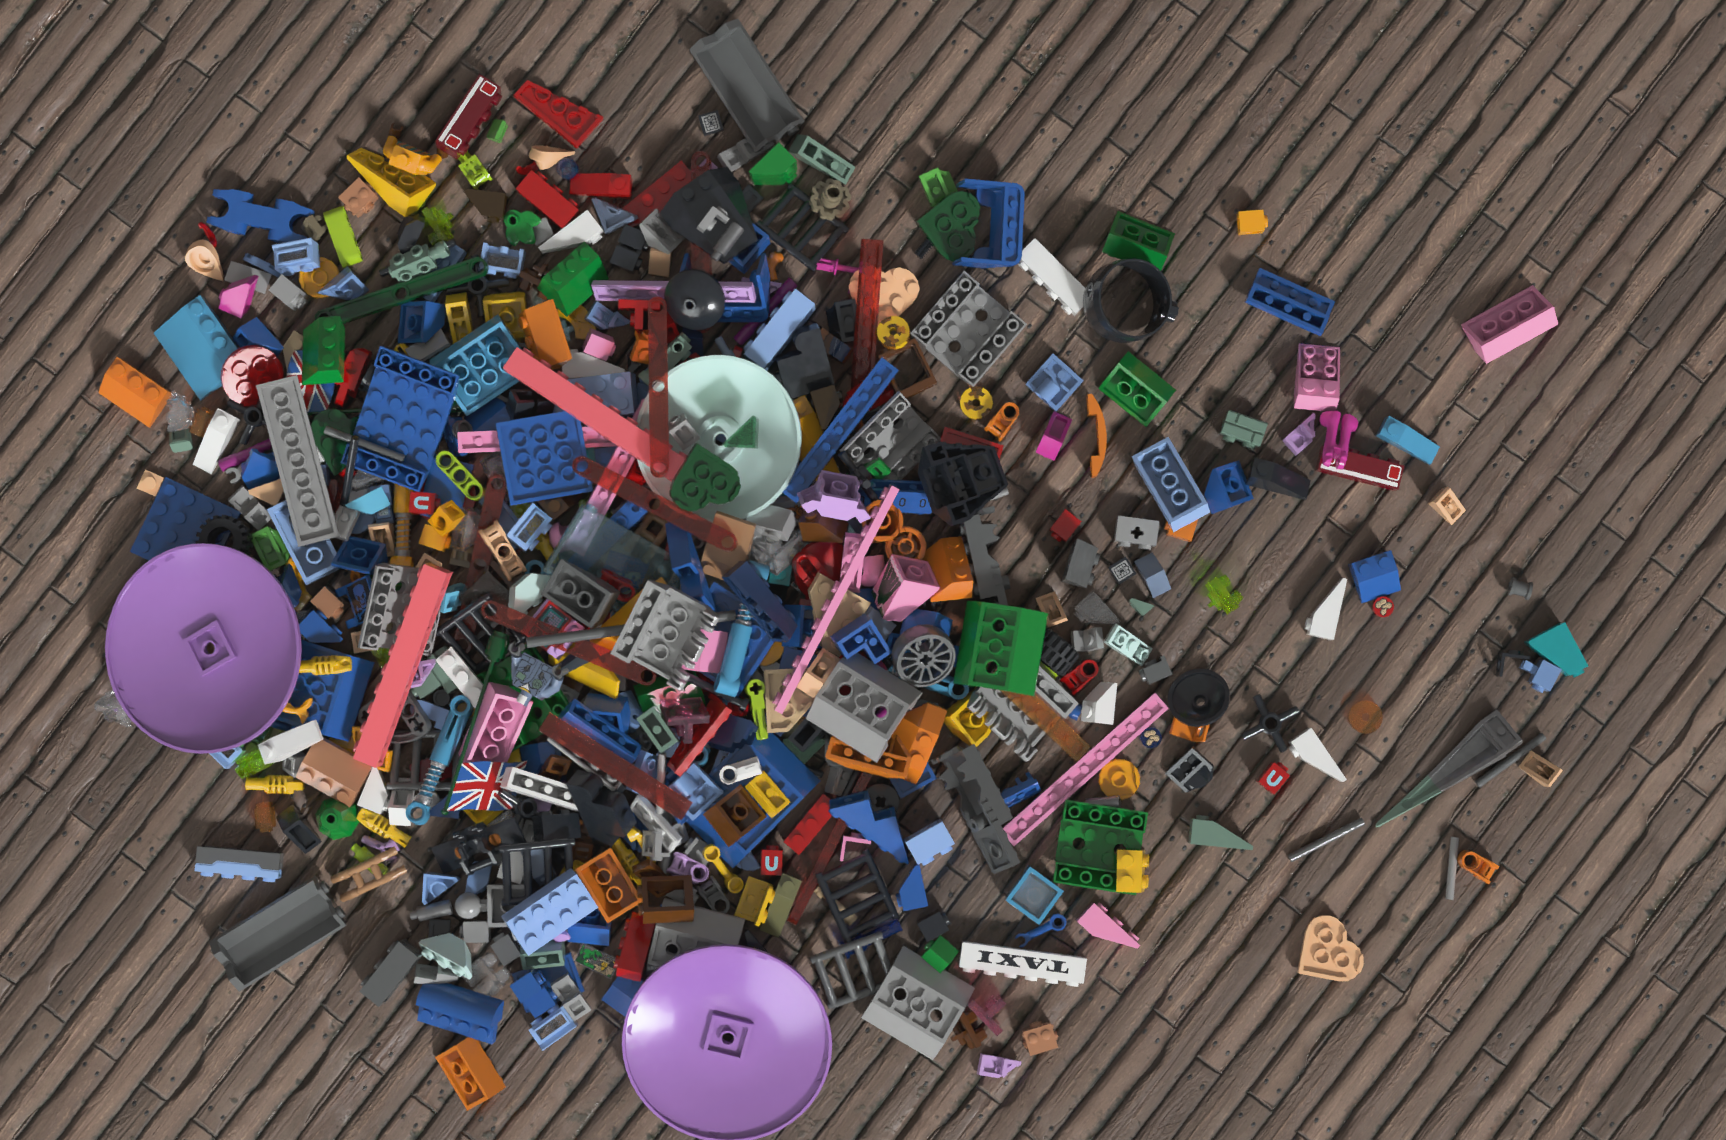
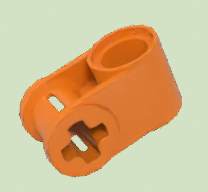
(1002, 422)
(1480, 866)

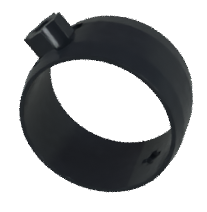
(1163, 307)

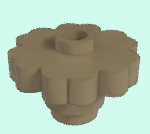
(830, 199)

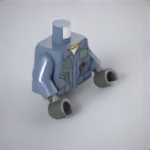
(534, 676)

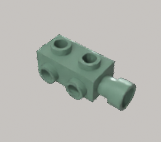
(417, 261)
(673, 356)

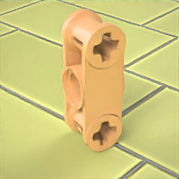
(495, 538)

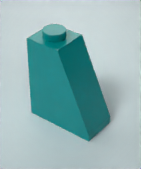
(1560, 649)

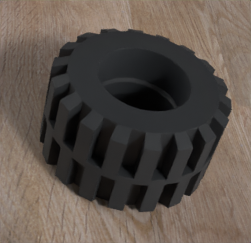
(223, 523)
(1057, 653)

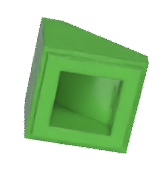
(497, 130)

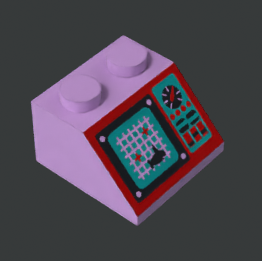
(556, 617)

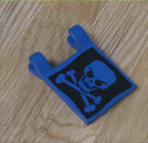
(358, 596)

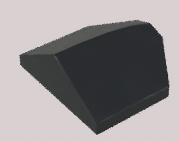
(1191, 770)

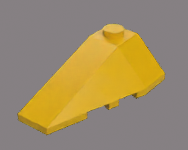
(397, 187)
(592, 676)
(965, 723)

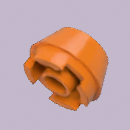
(907, 543)

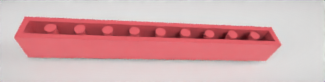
(587, 409)
(402, 664)

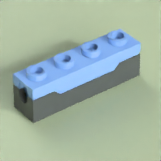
(239, 862)

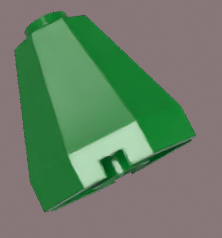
(345, 819)

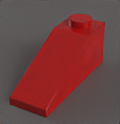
(602, 185)

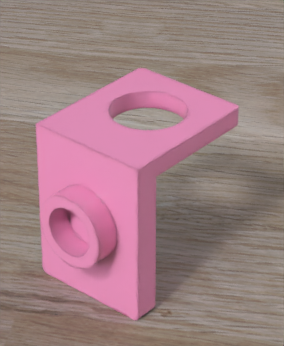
(855, 837)

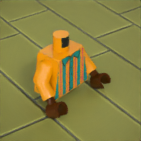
(408, 157)

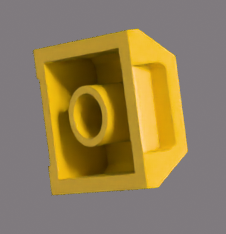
(508, 307)

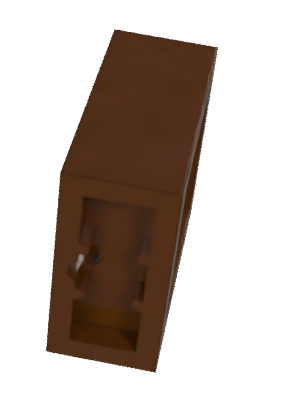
(919, 387)
(670, 913)

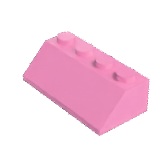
(1510, 324)
(496, 725)

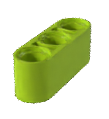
(343, 236)
(451, 471)

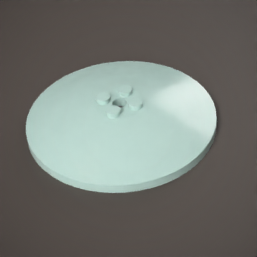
(717, 399)

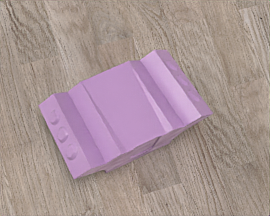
(834, 497)

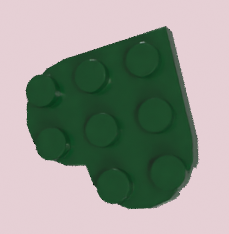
(951, 225)
(329, 447)
(704, 480)

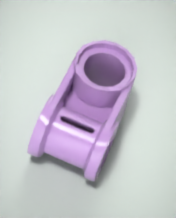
(685, 866)

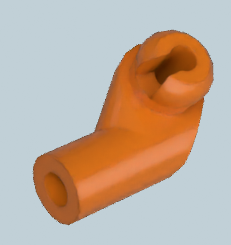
(773, 259)

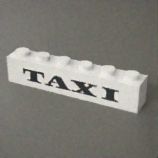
(1022, 962)

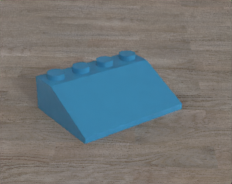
(197, 345)
(480, 364)

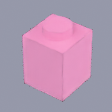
(598, 345)

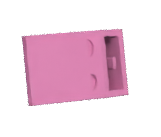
(1317, 378)

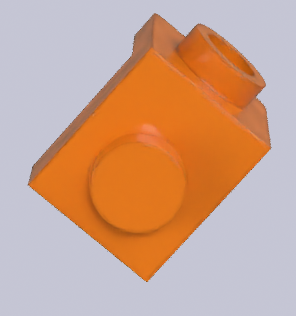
(640, 349)

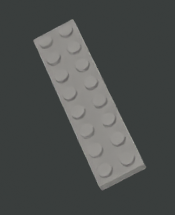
(297, 461)

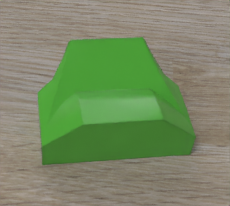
(937, 184)
(270, 548)

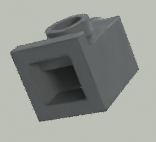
(1155, 670)

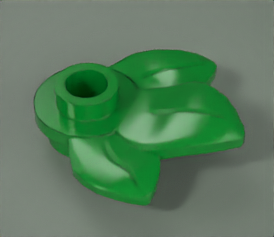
(522, 229)

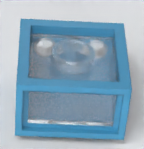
(1033, 895)

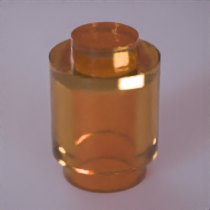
(201, 420)
(264, 816)

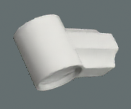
(742, 769)

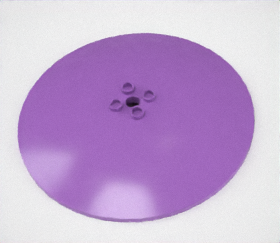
(161, 654)
(718, 1085)

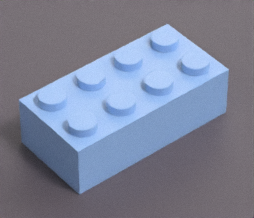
(779, 331)
(614, 389)
(1171, 484)
(311, 560)
(929, 842)
(549, 911)

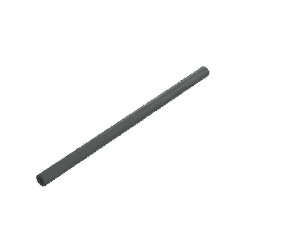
(596, 633)

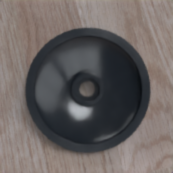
(699, 289)
(1198, 687)

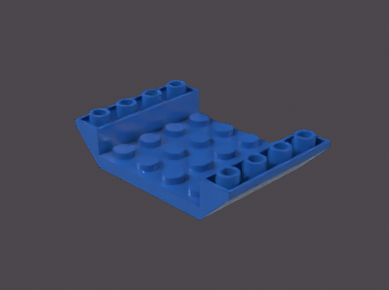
(406, 414)
(334, 696)
(785, 771)

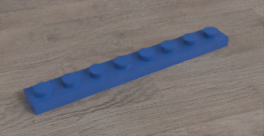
(841, 428)

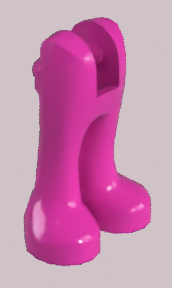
(1331, 450)

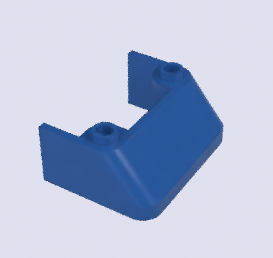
(1005, 224)
(746, 310)

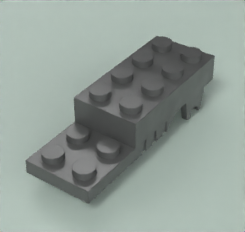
(983, 567)
(980, 804)

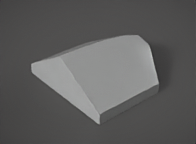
(659, 234)

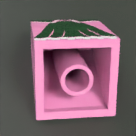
(903, 587)

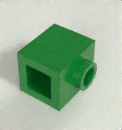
(939, 953)

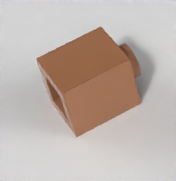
(328, 604)

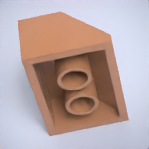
(334, 771)

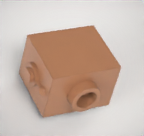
(359, 198)
(1039, 1037)

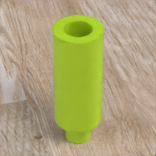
(363, 854)

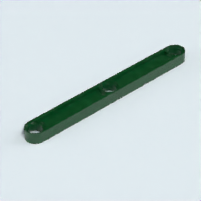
(415, 289)

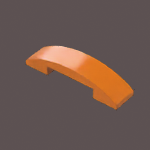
(1094, 409)

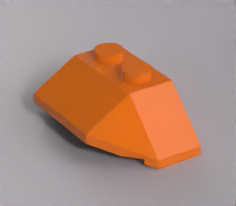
(919, 734)
(892, 764)

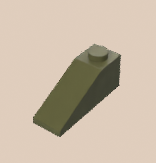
(781, 904)

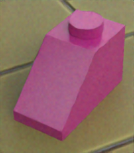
(238, 296)
(1054, 436)

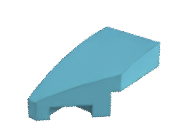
(370, 502)

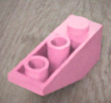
(1101, 925)

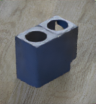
(733, 734)

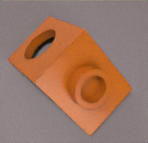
(1188, 732)

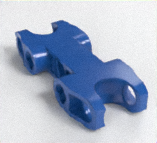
(244, 213)

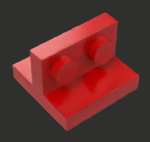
(637, 306)

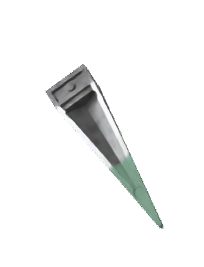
(1479, 749)

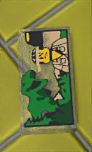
(596, 960)

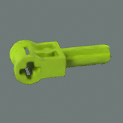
(473, 170)
(757, 706)

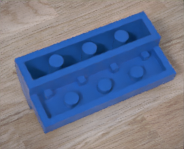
(1289, 302)
(460, 1011)

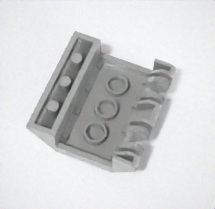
(665, 632)
(1010, 722)

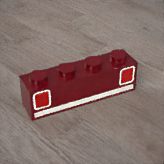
(468, 117)
(1366, 469)

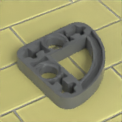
(413, 725)

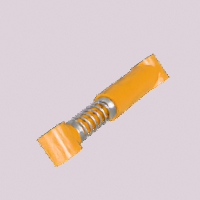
(401, 509)

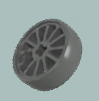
(923, 655)

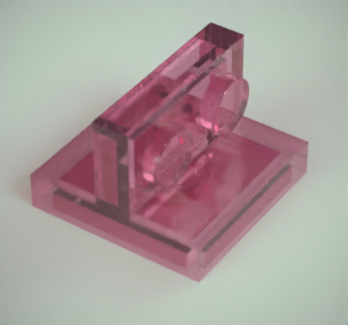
(683, 714)
(986, 1014)

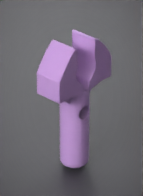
(379, 845)

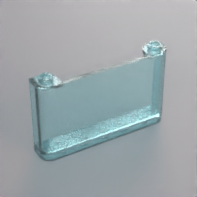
(600, 543)

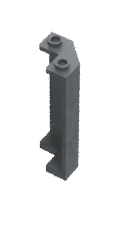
(747, 86)
(278, 933)

